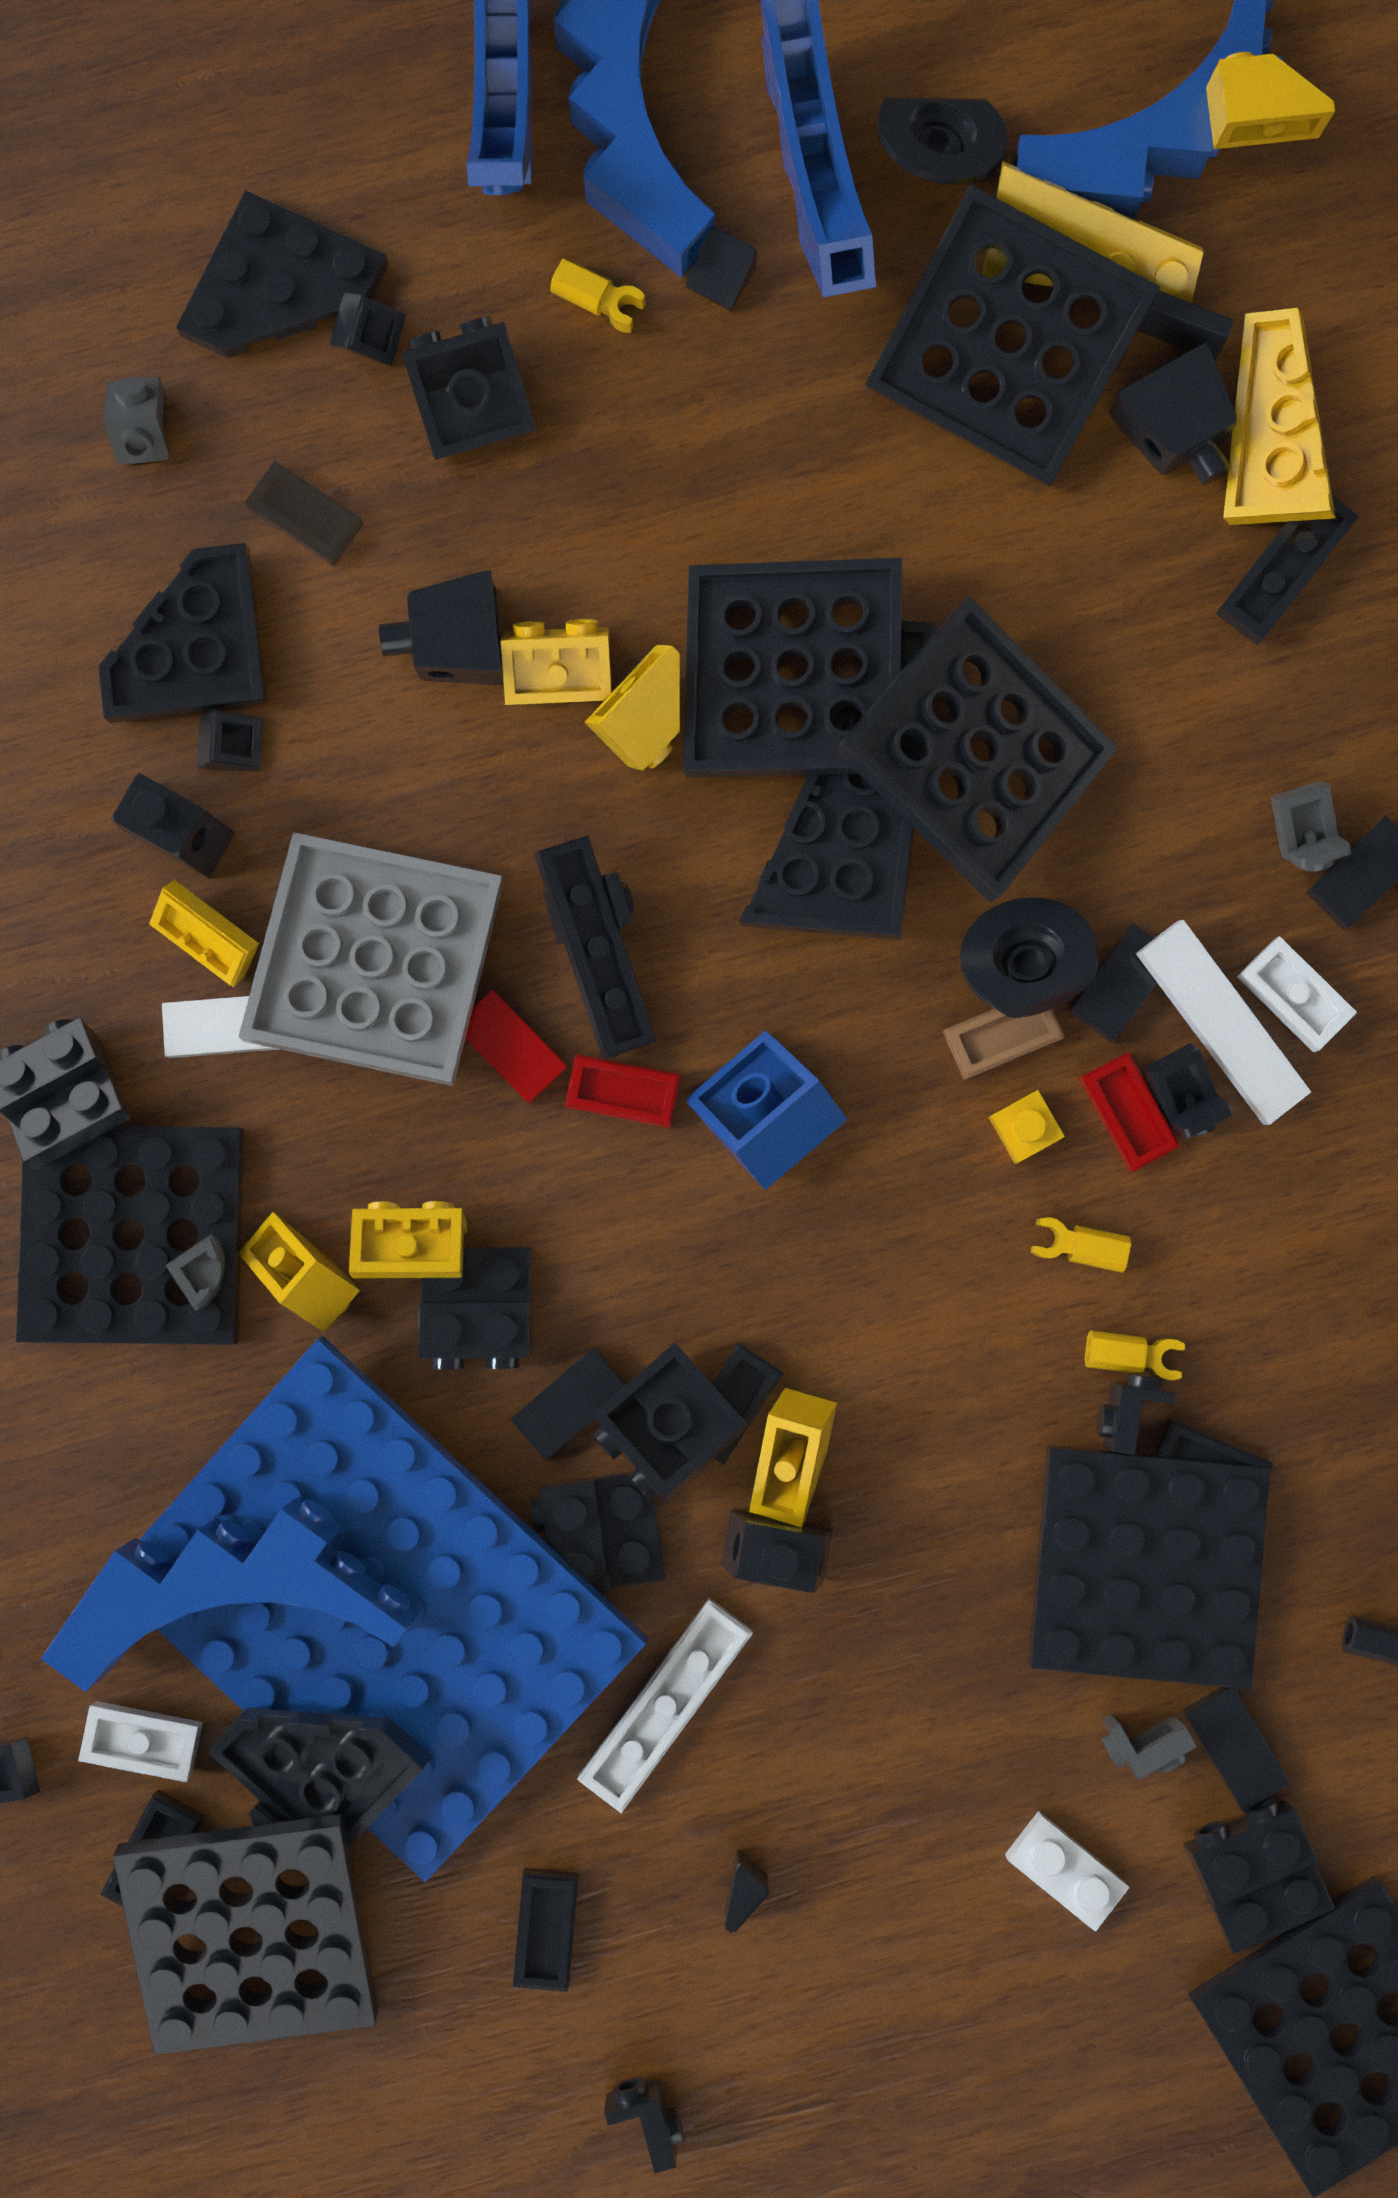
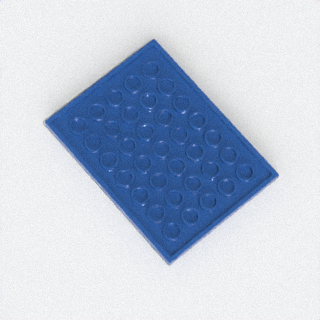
(504, 1627)

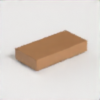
(997, 1039)

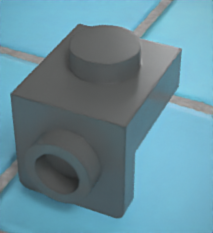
(136, 419)
(1308, 827)
(1155, 1749)

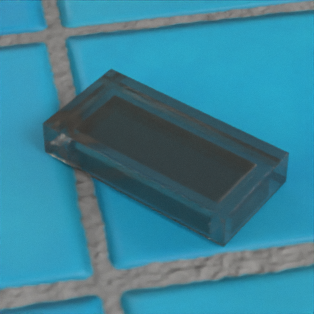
(304, 513)

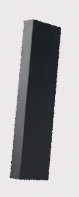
(595, 947)

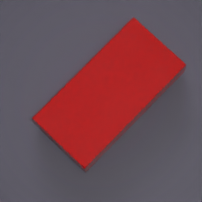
(513, 1048)
(623, 1091)
(1129, 1112)

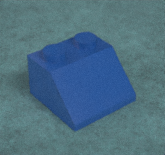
(766, 1109)

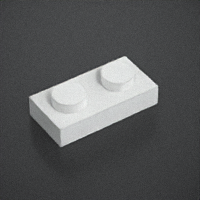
(1296, 994)
(140, 1741)
(1067, 1871)

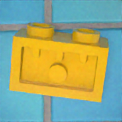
(556, 663)
(407, 1241)

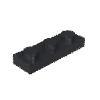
(1283, 572)

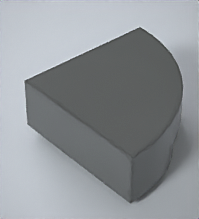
(200, 1271)

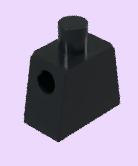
(1179, 415)
(451, 631)
(170, 824)
(776, 1552)

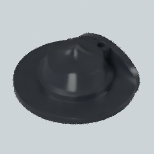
(943, 137)
(1028, 956)

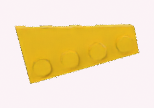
(1128, 242)
(1278, 437)

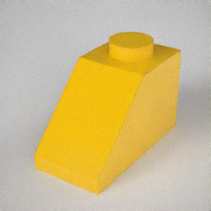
(1263, 102)
(643, 711)
(298, 1273)
(792, 1456)

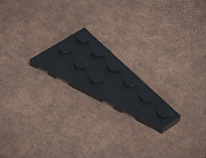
(841, 849)

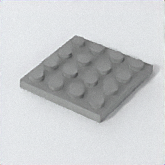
(372, 959)

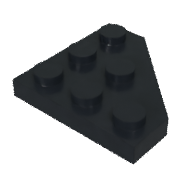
(274, 278)
(190, 644)
(320, 1763)

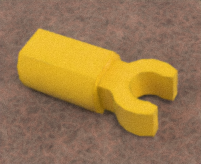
(595, 293)
(1086, 1246)
(1129, 1354)

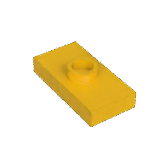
(203, 933)

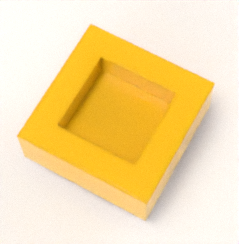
(1026, 1127)

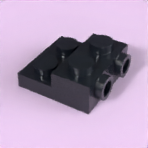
(468, 387)
(59, 1092)
(480, 1313)
(667, 1425)
(602, 1529)
(1259, 1874)

